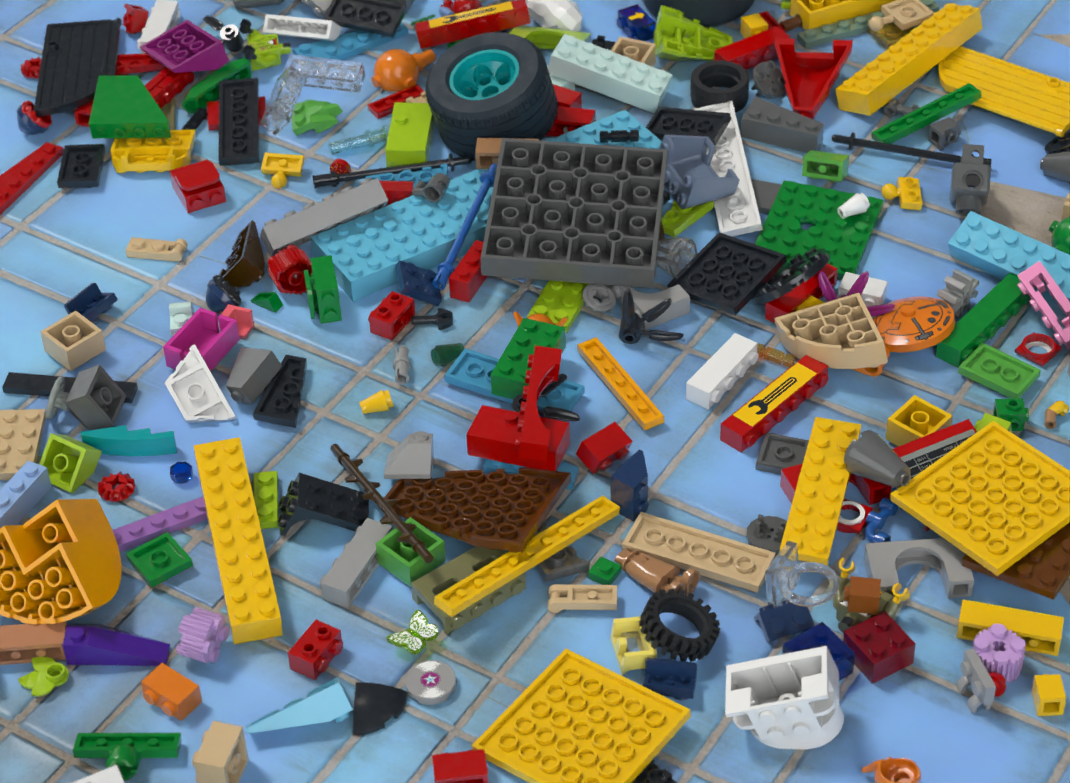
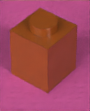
(863, 595)

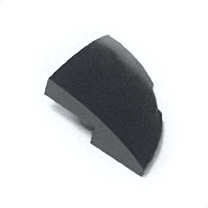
(375, 705)

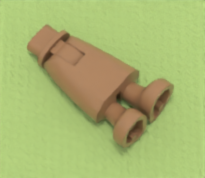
(656, 573)

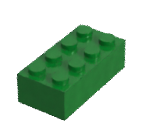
(510, 371)

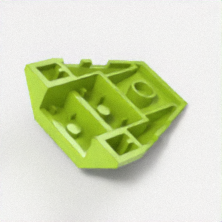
(685, 39)

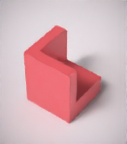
(244, 319)

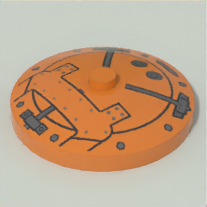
(915, 324)

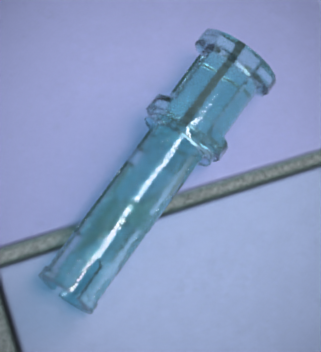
(368, 139)

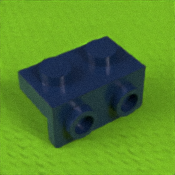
(91, 302)
(783, 620)
(671, 678)

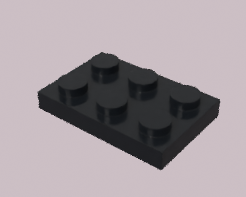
(81, 166)

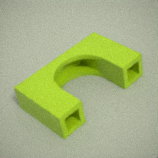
(547, 38)

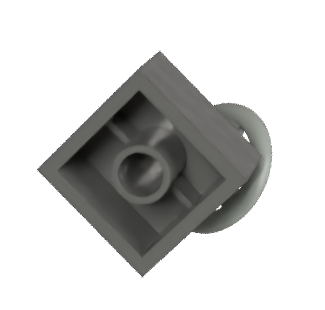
(92, 399)

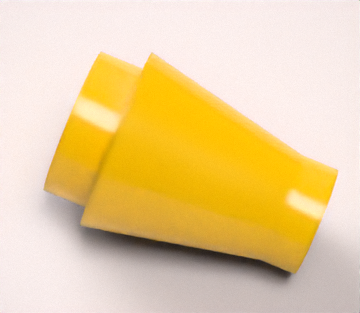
(377, 402)

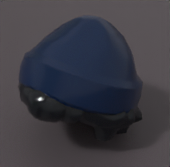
(221, 294)

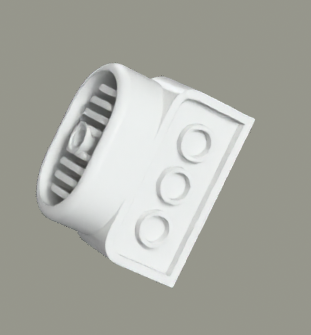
(786, 698)

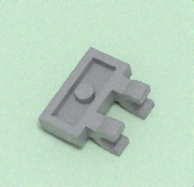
(979, 679)

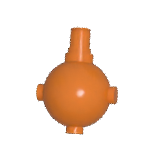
(400, 69)

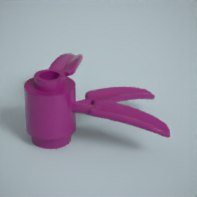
(857, 287)

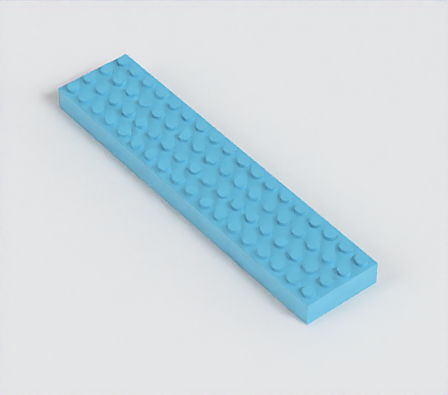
(424, 230)

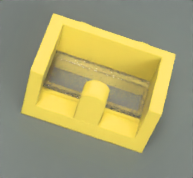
(630, 645)

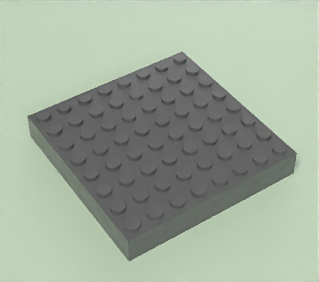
(575, 213)

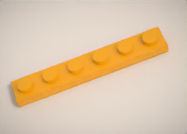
(620, 383)

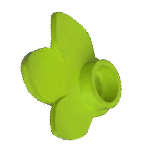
(45, 677)

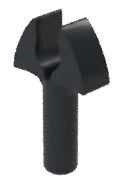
(443, 319)

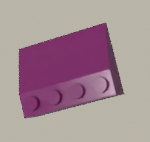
(187, 49)

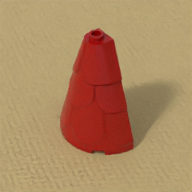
(810, 74)

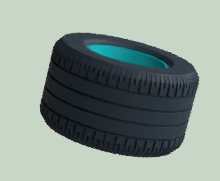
(490, 90)

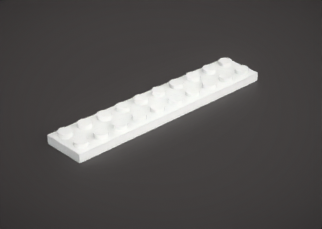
(738, 212)

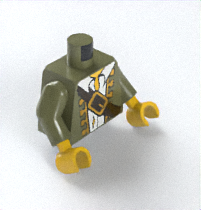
(850, 619)

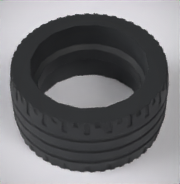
(719, 75)

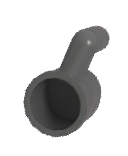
(433, 189)

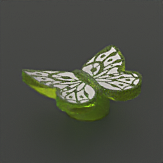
(416, 635)

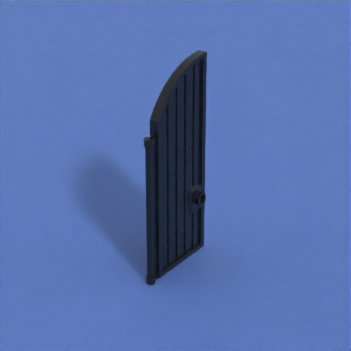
(73, 61)

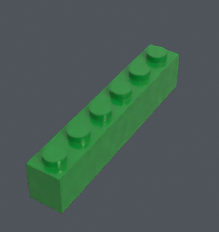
(983, 321)

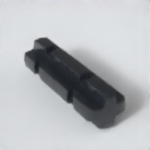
(196, 119)
(619, 136)

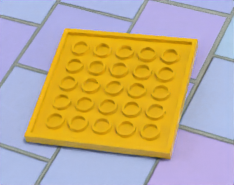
(991, 497)
(581, 726)

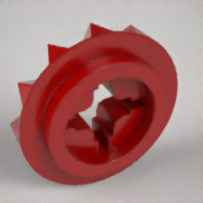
(31, 68)
(121, 491)

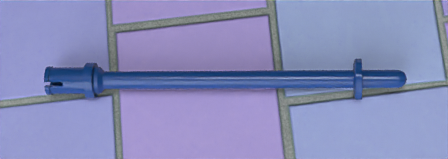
(446, 268)

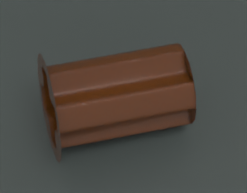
(792, 23)

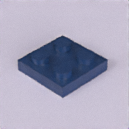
(417, 283)

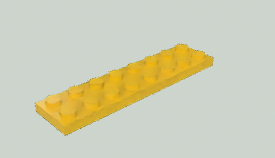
(820, 490)

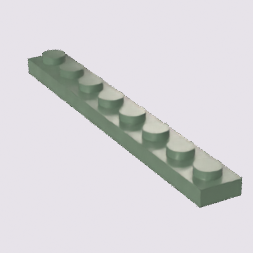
(845, 28)

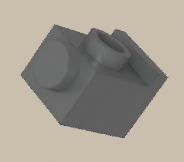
(944, 133)

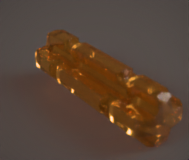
(775, 355)

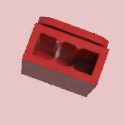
(198, 185)

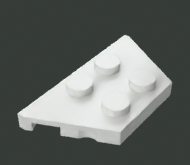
(197, 391)

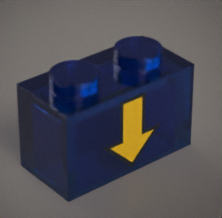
(636, 23)

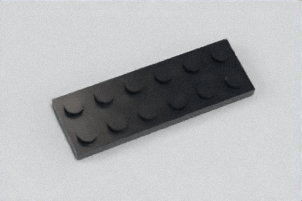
(238, 121)

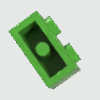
(825, 165)

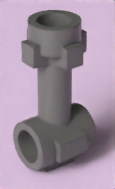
(894, 107)

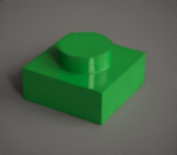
(604, 571)

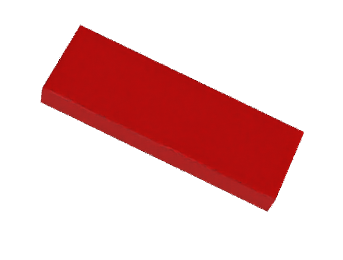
(385, 105)

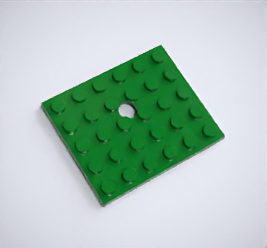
(842, 238)

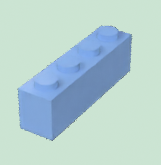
(23, 493)

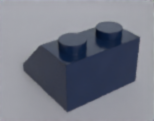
(631, 487)

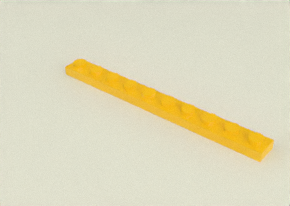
(514, 564)

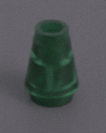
(446, 353)

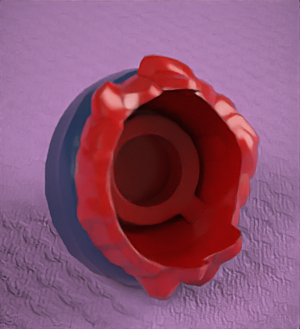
(29, 122)

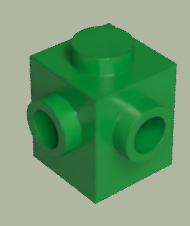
(1012, 411)

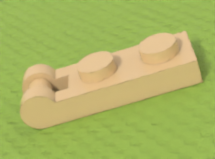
(156, 249)
(582, 597)

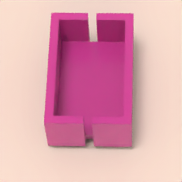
(204, 332)

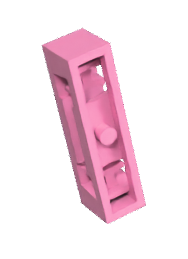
(1032, 278)

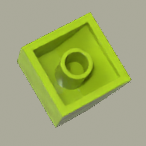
(69, 461)

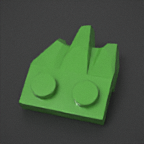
(314, 115)

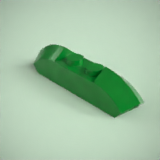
(208, 88)

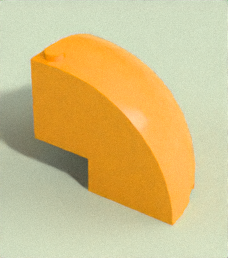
(58, 563)

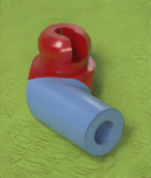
(446, 8)

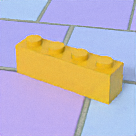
(1038, 630)

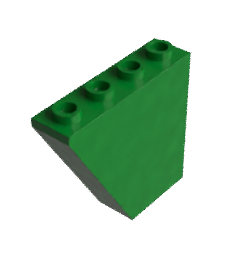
(126, 110)

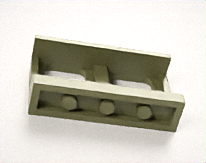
(454, 571)

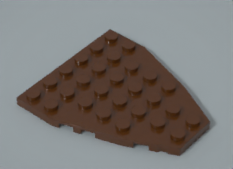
(481, 508)

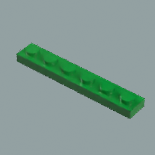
(927, 114)

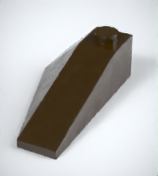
(246, 260)

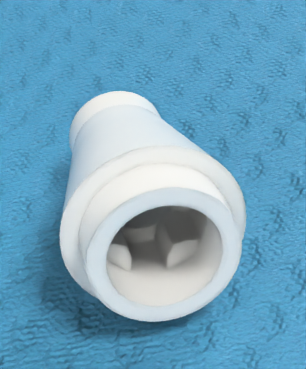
(855, 205)

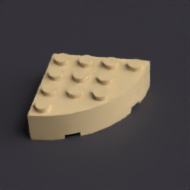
(834, 333)

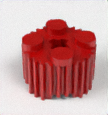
(288, 270)

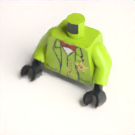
(262, 49)

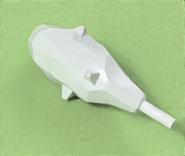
(556, 14)

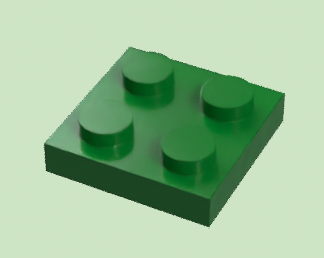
(159, 559)

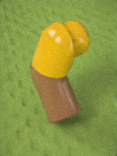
(1058, 407)

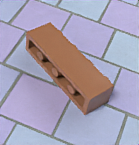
(26, 641)

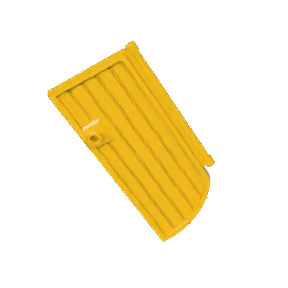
(1009, 89)

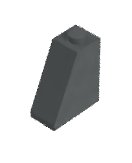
(251, 374)

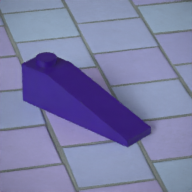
(110, 646)

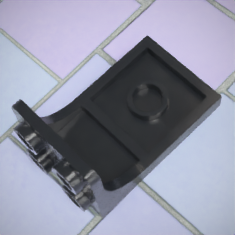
(321, 501)

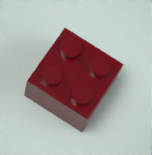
(879, 647)

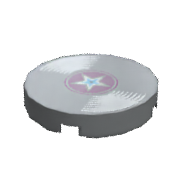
(430, 682)

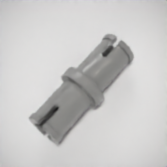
(401, 364)

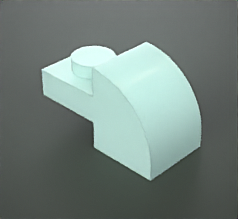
(179, 315)

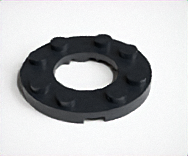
(788, 278)

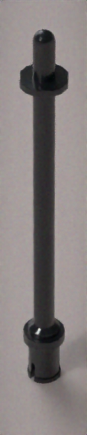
(852, 141)
(335, 178)

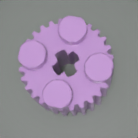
(202, 635)
(1000, 651)

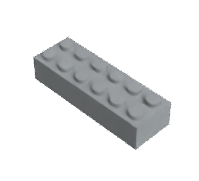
(333, 211)

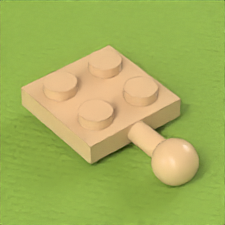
(902, 13)

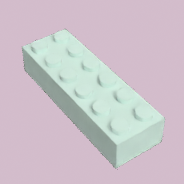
(609, 73)

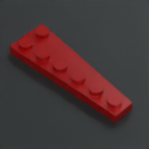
(136, 64)
(26, 172)

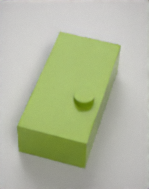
(409, 134)

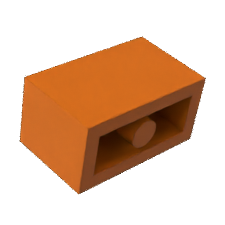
(171, 692)

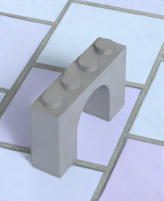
(645, 301)
(886, 558)

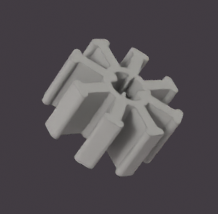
(959, 291)

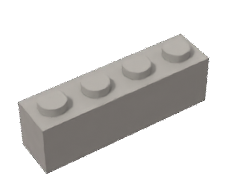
(354, 565)

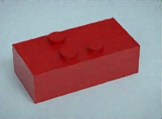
(494, 438)

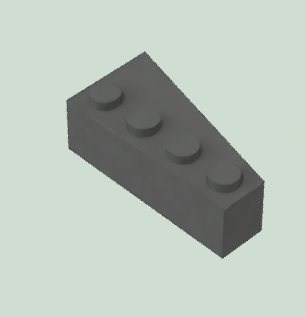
(780, 127)

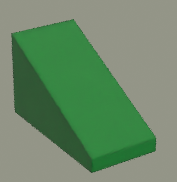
(268, 301)

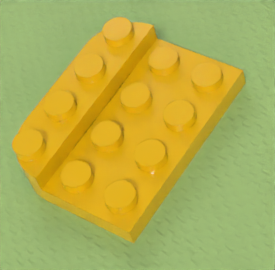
(153, 153)

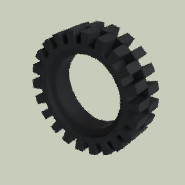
(670, 641)

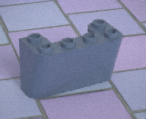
(689, 171)

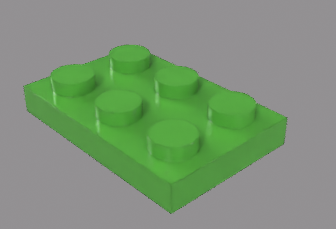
(999, 371)

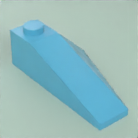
(321, 705)

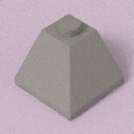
(411, 458)

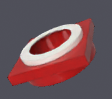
(1041, 340)
(857, 524)

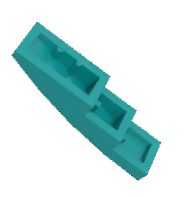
(121, 442)

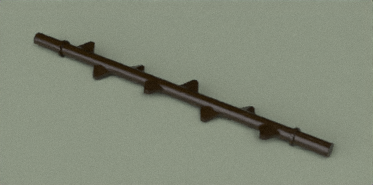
(386, 506)

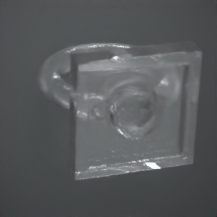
(784, 576)

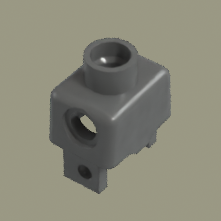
(967, 174)

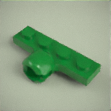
(127, 748)

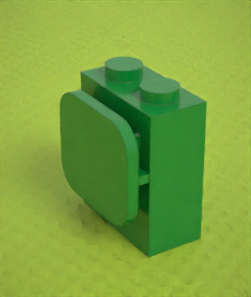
(323, 290)

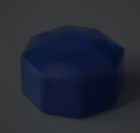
(181, 472)

